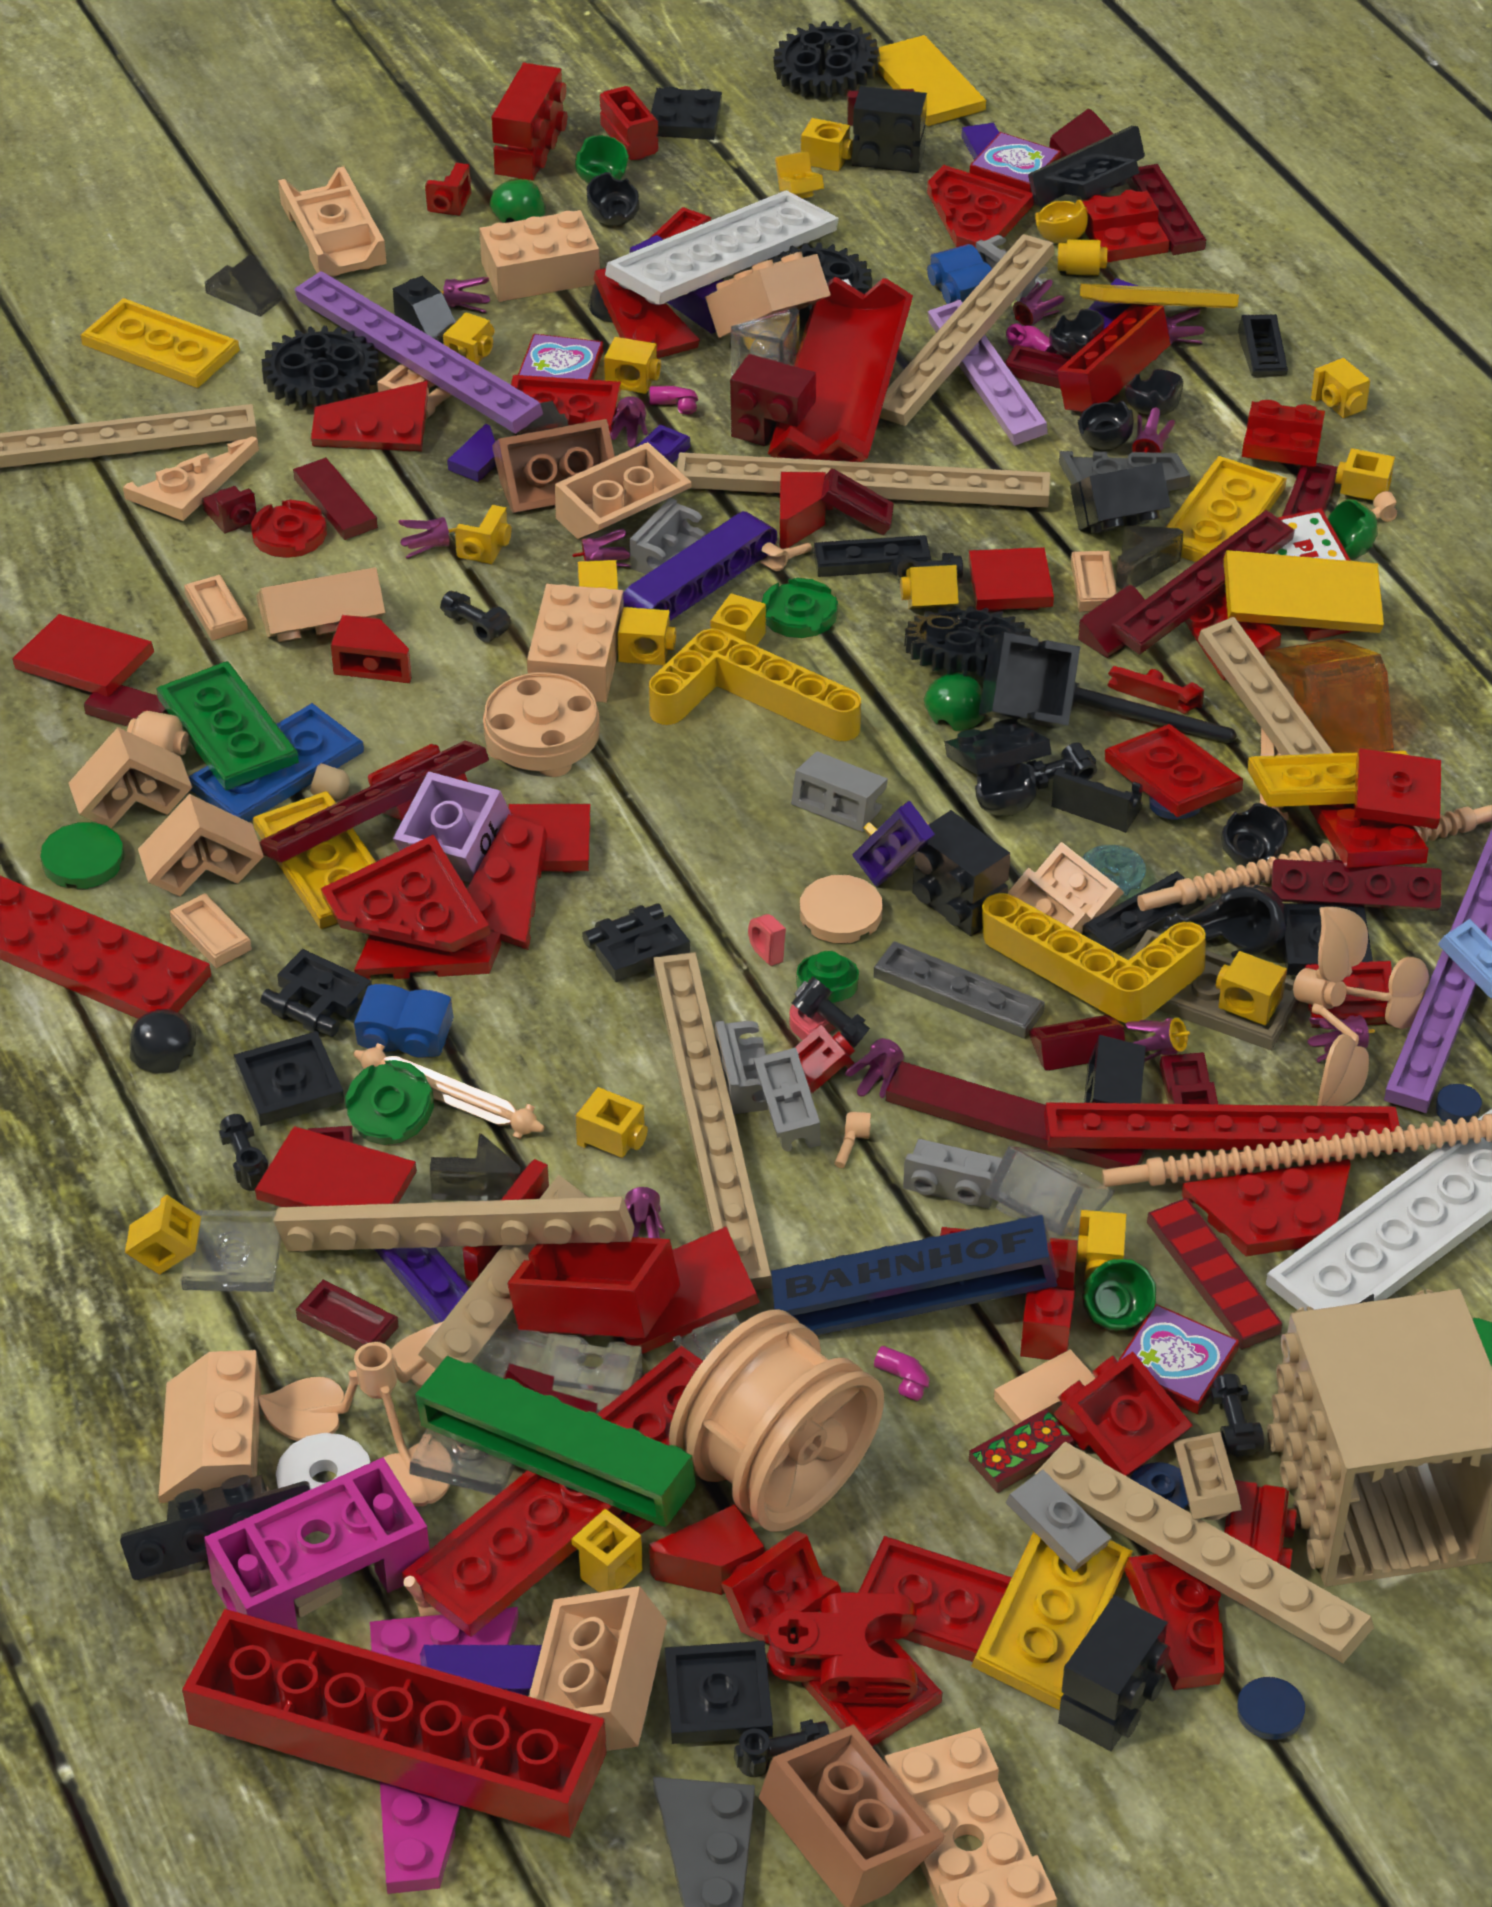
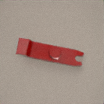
(1156, 690)

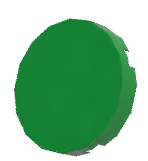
(800, 608)
(82, 855)
(389, 1102)

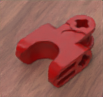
(837, 1651)

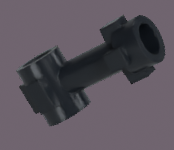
(904, 562)
(486, 624)
(1084, 765)
(813, 999)
(250, 1161)
(1239, 1436)
(757, 1748)

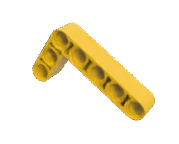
(755, 675)
(1090, 971)

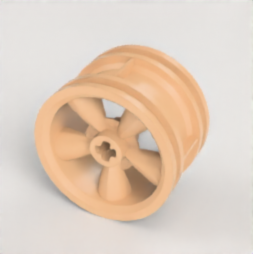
(777, 1419)

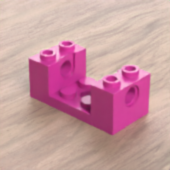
(268, 1564)

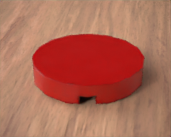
(289, 529)

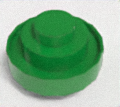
(833, 971)

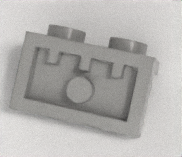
(950, 1173)

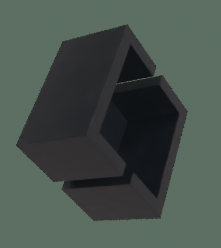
(889, 129)
(1120, 496)
(1029, 683)
(959, 871)
(1114, 1673)

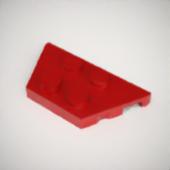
(1273, 1207)

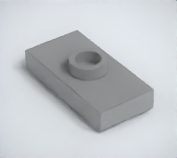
(1058, 1520)

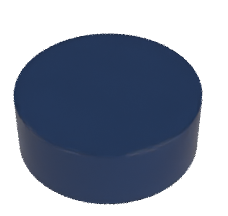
(1458, 1102)

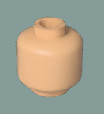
(160, 730)

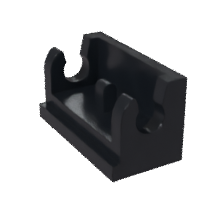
(1095, 800)
(1115, 1072)

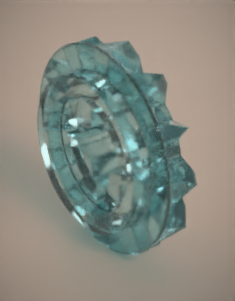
(1121, 861)

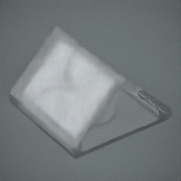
(767, 337)

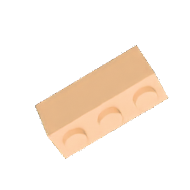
(616, 490)
(319, 603)
(211, 1423)
(602, 1659)

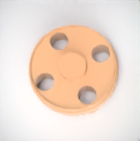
(541, 723)

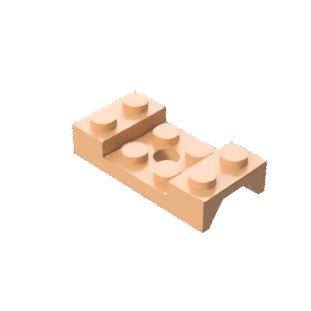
(335, 225)
(962, 1795)

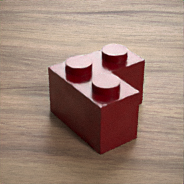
(768, 393)

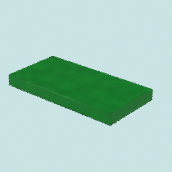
(227, 725)

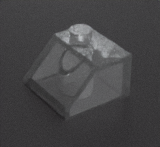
(1040, 1184)

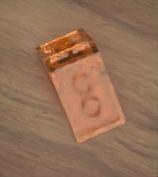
(1340, 692)

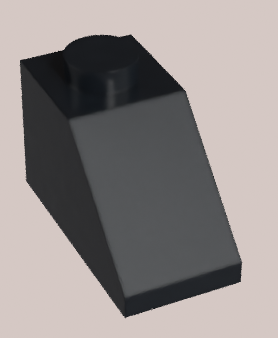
(423, 307)

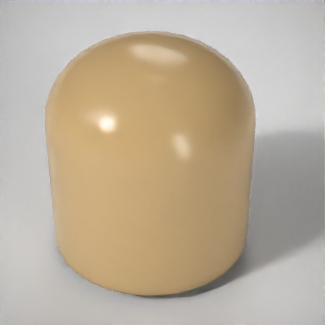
(330, 780)

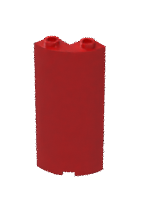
(852, 349)

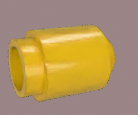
(1081, 257)

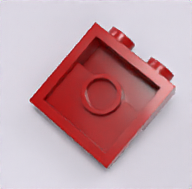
(1126, 225)
(1283, 433)
(1121, 1414)

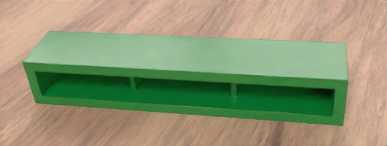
(556, 1440)

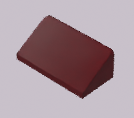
(1079, 133)
(1097, 624)
(1072, 1041)

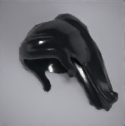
(1244, 916)

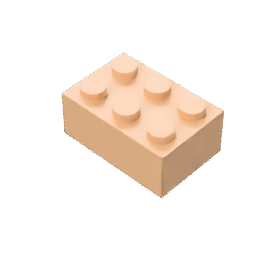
(539, 255)
(767, 290)
(578, 635)

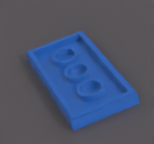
(316, 740)

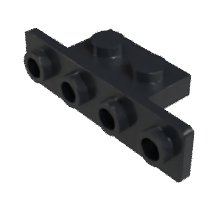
(1090, 169)
(195, 1516)

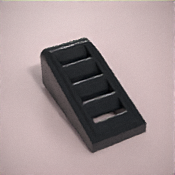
(1262, 326)

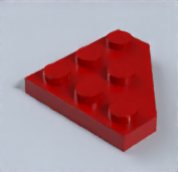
(976, 206)
(409, 899)

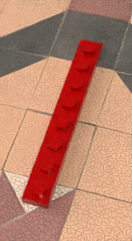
(1205, 1124)

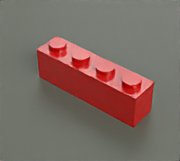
(1114, 357)

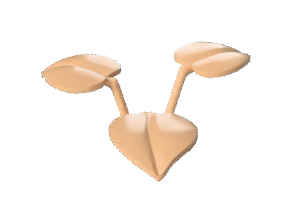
(1340, 947)
(314, 1404)

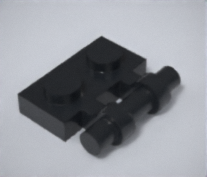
(632, 941)
(321, 982)

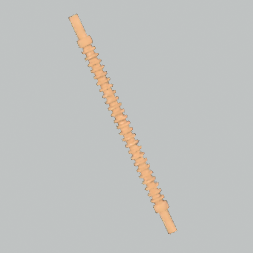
(1187, 891)
(1157, 1171)

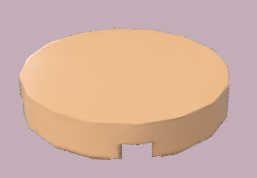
(841, 908)

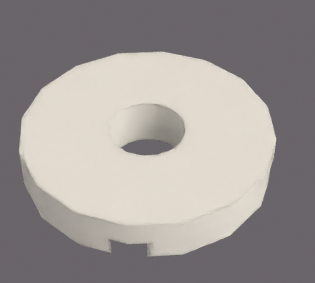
(319, 1454)

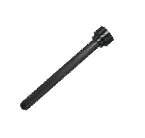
(1153, 715)

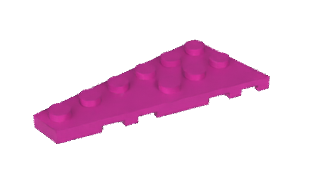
(414, 1825)

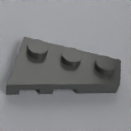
(1082, 467)
(707, 1838)

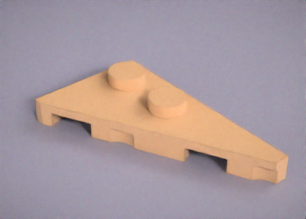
(181, 488)

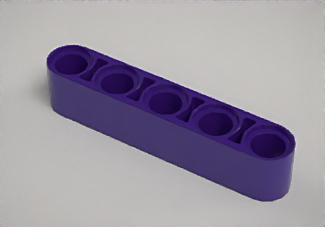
(702, 566)

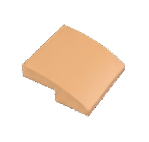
(1067, 889)

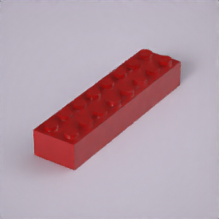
(396, 1722)

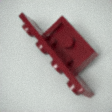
(1370, 886)

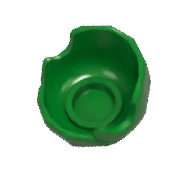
(601, 155)
(517, 200)
(1354, 527)
(954, 700)
(1119, 1294)

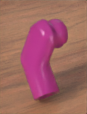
(1029, 337)
(674, 395)
(905, 1367)

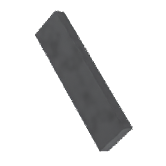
(959, 989)

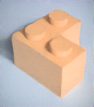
(127, 772)
(197, 840)

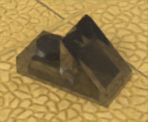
(245, 287)
(1147, 553)
(473, 1179)

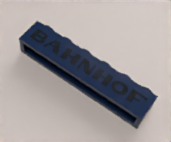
(917, 1276)

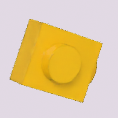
(796, 175)
(484, 542)

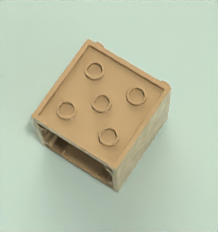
(1387, 1436)

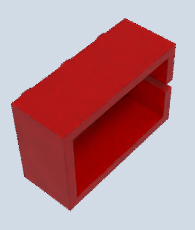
(528, 121)
(595, 1287)

